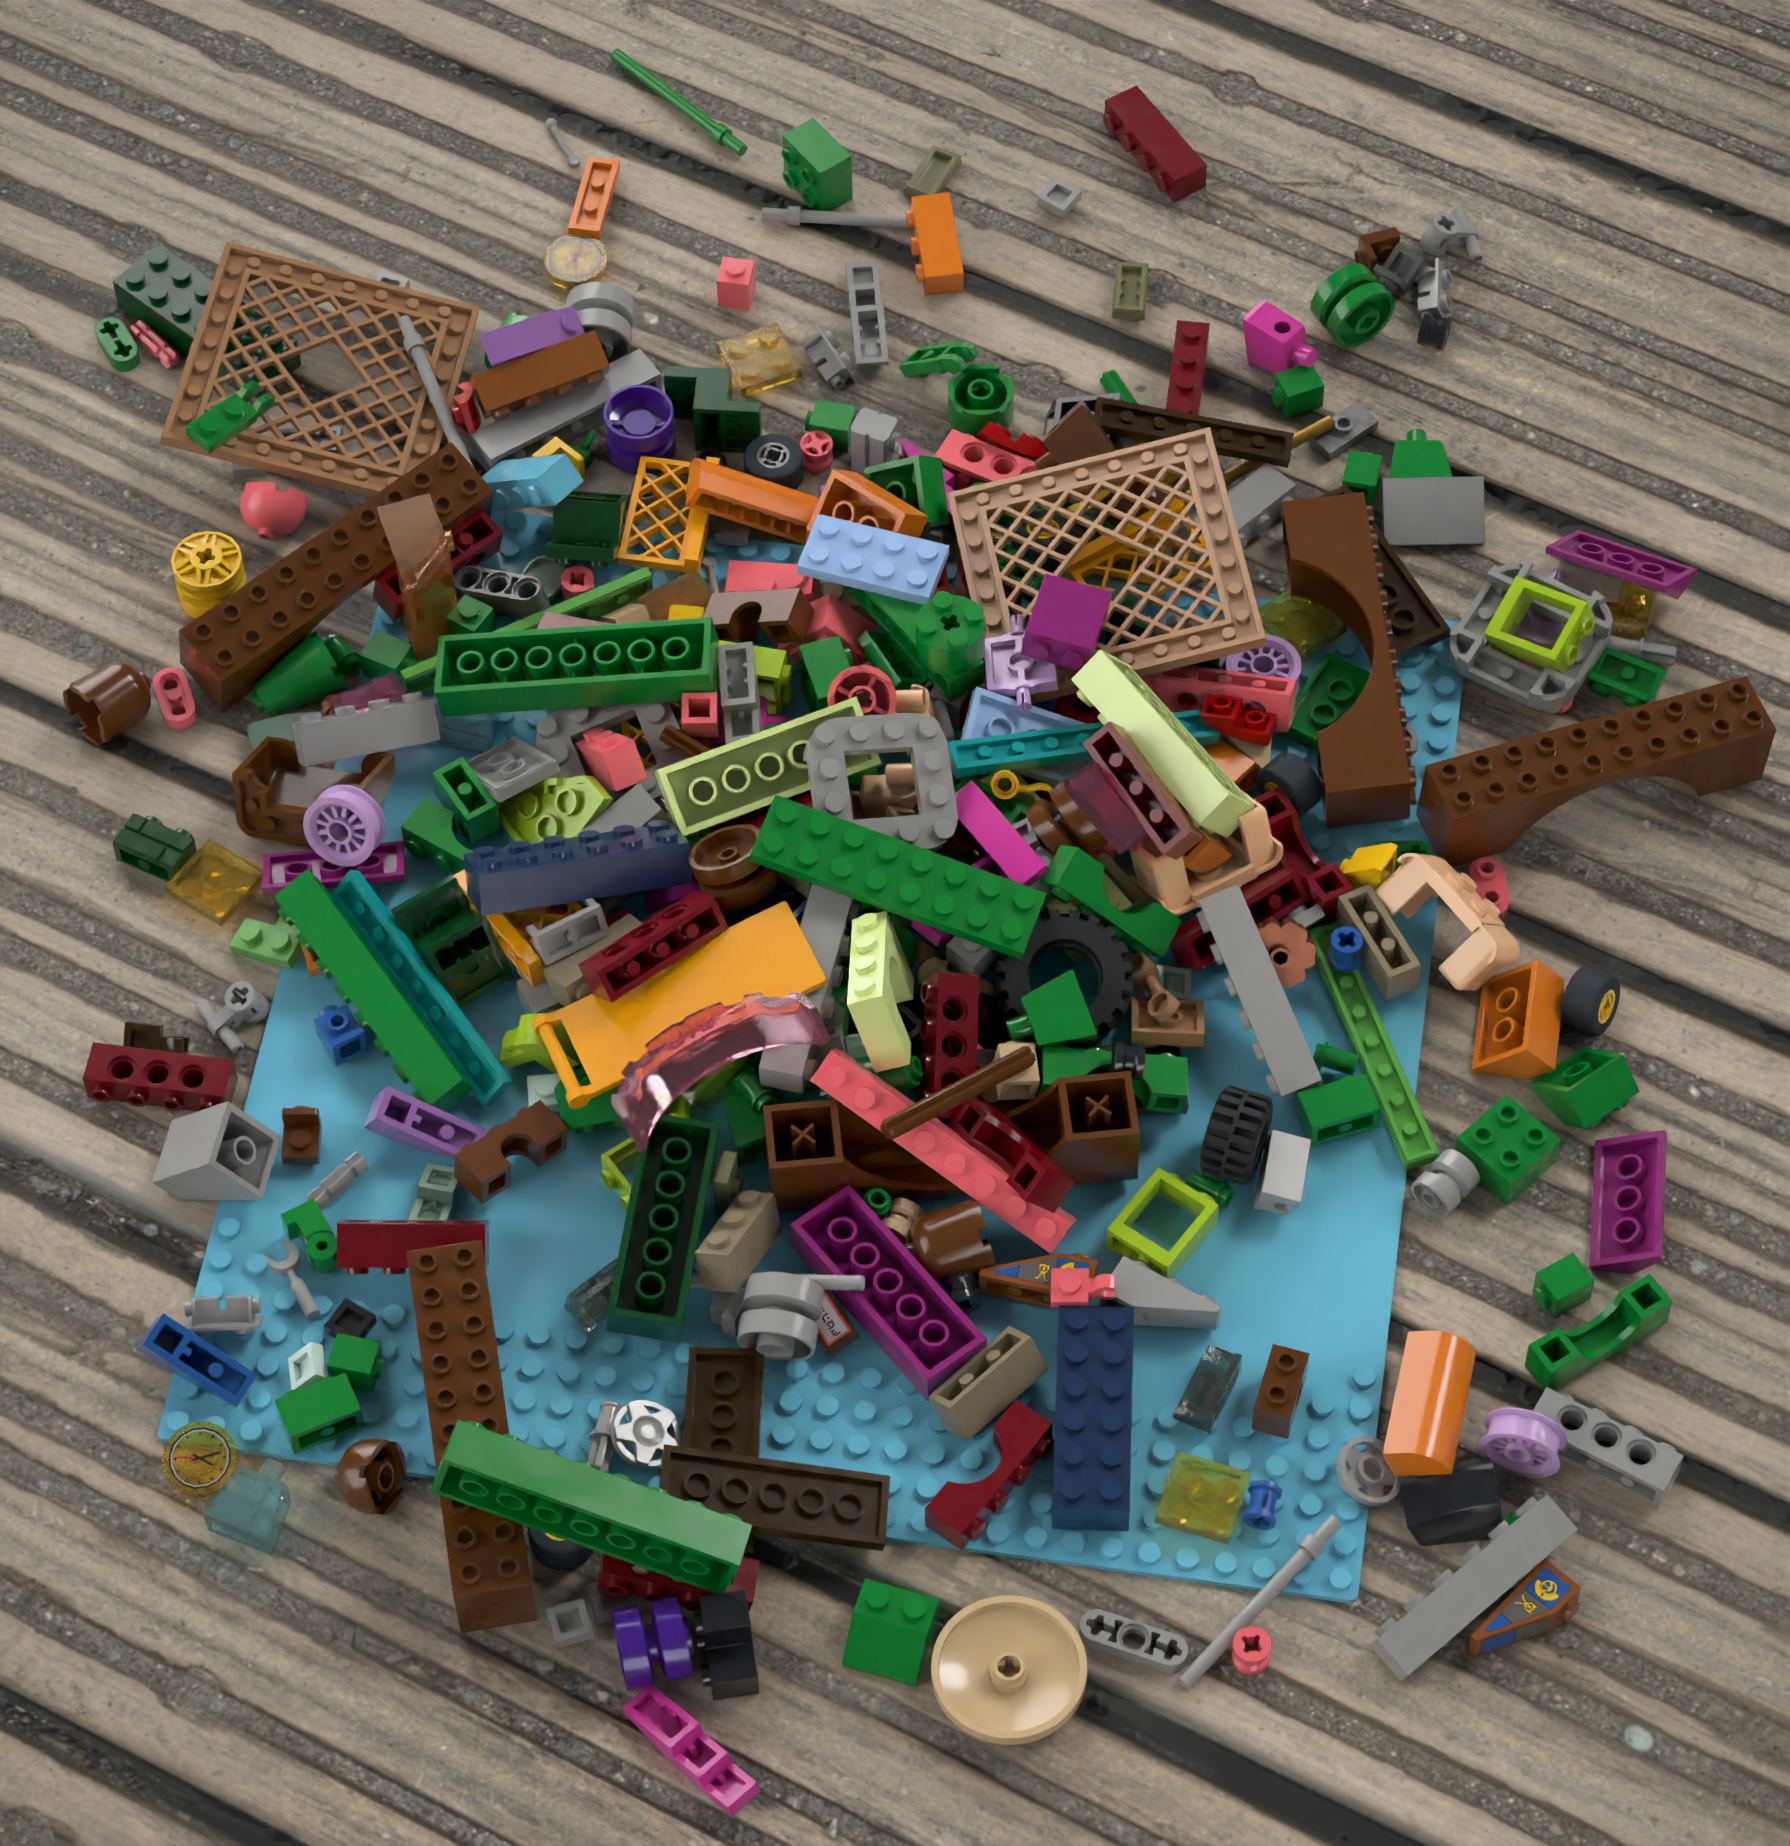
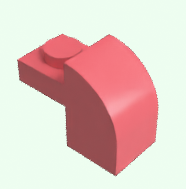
(701, 714)

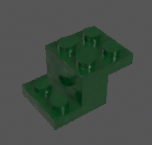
(709, 401)
(588, 528)
(454, 941)

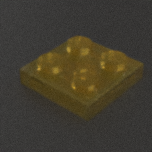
(759, 359)
(1301, 623)
(215, 882)
(1202, 1497)

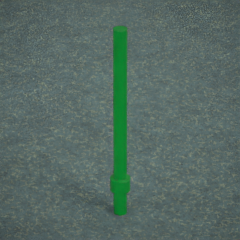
(718, 132)

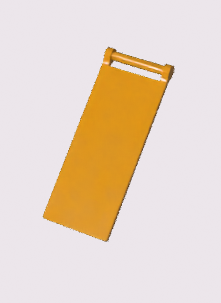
(747, 958)

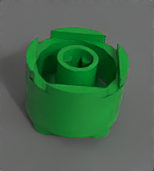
(979, 397)
(950, 633)

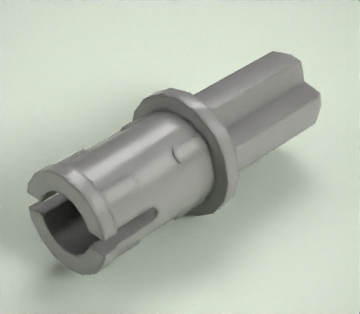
(1645, 651)
(602, 1445)

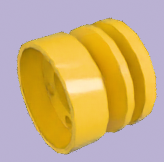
(206, 570)

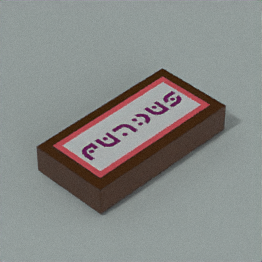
(834, 1326)

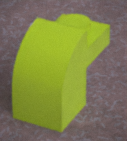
(523, 1045)

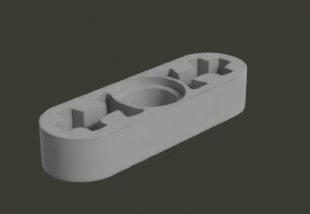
(1126, 1626)

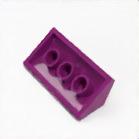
(1623, 563)
(382, 866)
(1628, 1202)

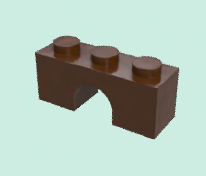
(780, 613)
(530, 1133)

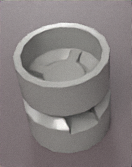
(1447, 1181)

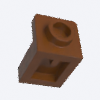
(1376, 247)
(301, 1135)

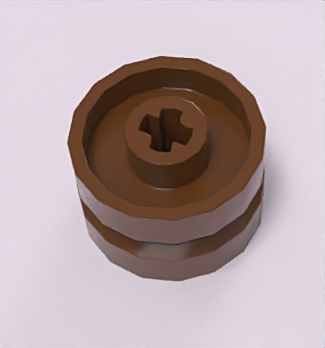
(1064, 822)
(724, 868)

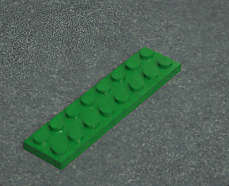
(898, 877)

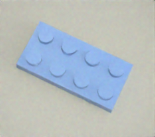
(873, 559)
(998, 715)

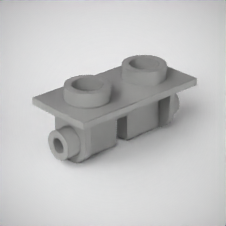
(1436, 284)
(824, 347)
(209, 1319)

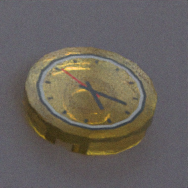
(575, 260)
(200, 1459)

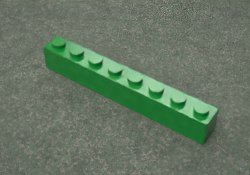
(373, 992)

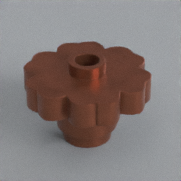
(1288, 949)

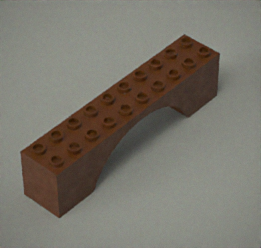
(272, 613)
(1366, 751)
(1493, 795)
(821, 1146)
(465, 1384)

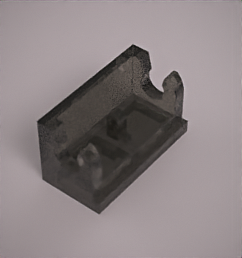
(591, 1299)
(1209, 1388)

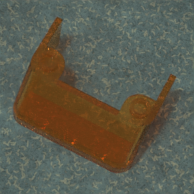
(422, 569)

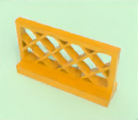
(696, 525)
(1106, 551)
(513, 940)

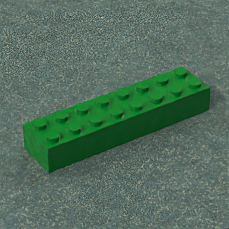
(575, 666)
(591, 1507)

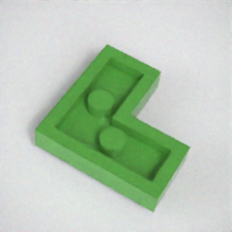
(268, 942)

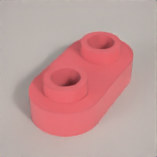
(175, 700)
(1491, 884)

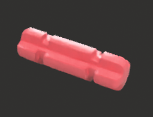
(155, 344)

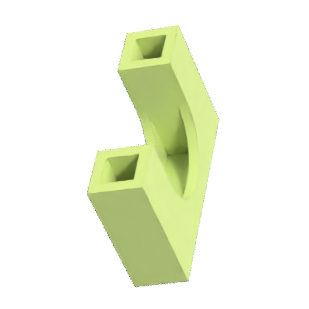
(875, 985)

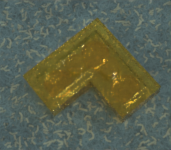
(1632, 612)

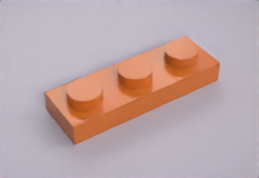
(594, 197)

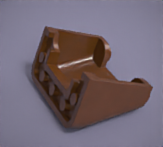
(277, 790)

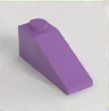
(531, 335)
(419, 1124)

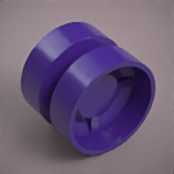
(638, 425)
(661, 1641)

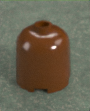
(108, 701)
(951, 1240)

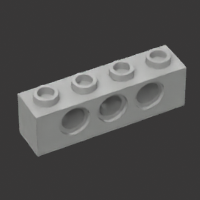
(1614, 1463)

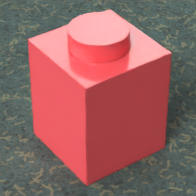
(736, 283)

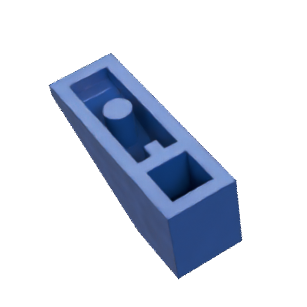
(196, 1360)

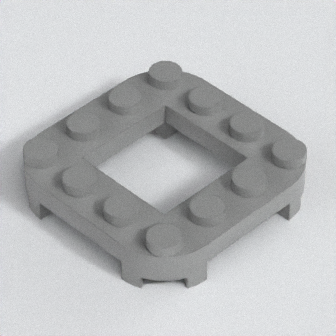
(1507, 676)
(567, 726)
(883, 734)

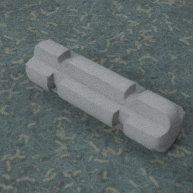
(338, 1180)

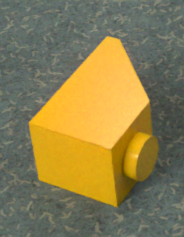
(1370, 865)

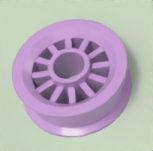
(1275, 660)
(344, 825)
(1522, 1442)

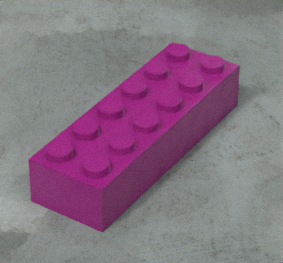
(900, 1300)

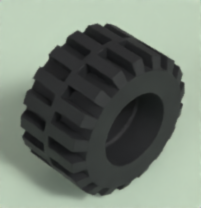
(1236, 1135)

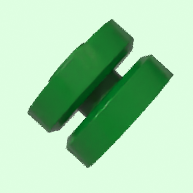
(1352, 305)

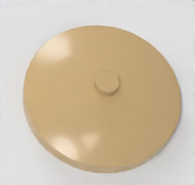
(1009, 1670)

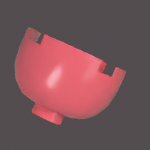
(272, 510)
(869, 685)

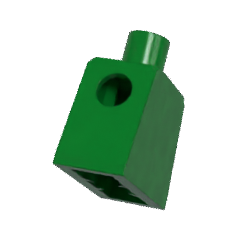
(1419, 457)
(1054, 1015)
(746, 1125)

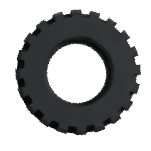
(1083, 936)

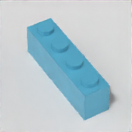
(532, 482)

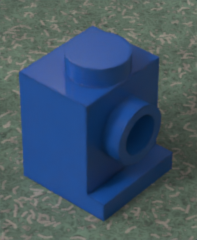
(340, 1033)

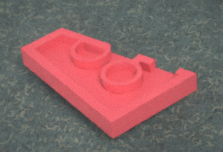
(769, 576)

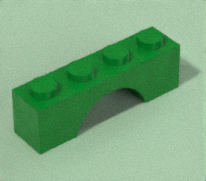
(432, 834)
(1078, 880)
(1160, 1089)
(1628, 1318)

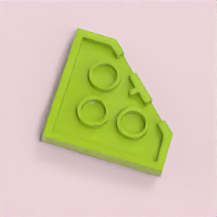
(553, 808)

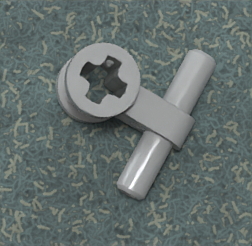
(1453, 231)
(234, 1013)

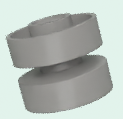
(608, 312)
(780, 1315)

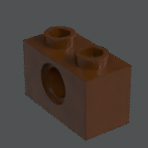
(1280, 1391)

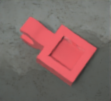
(1075, 1287)

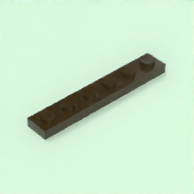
(1229, 437)

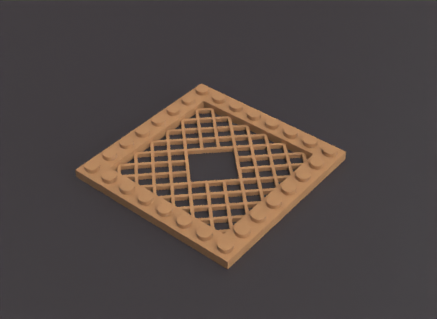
(249, 268)
(1178, 647)

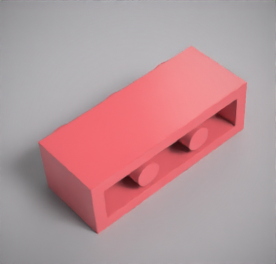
(611, 759)

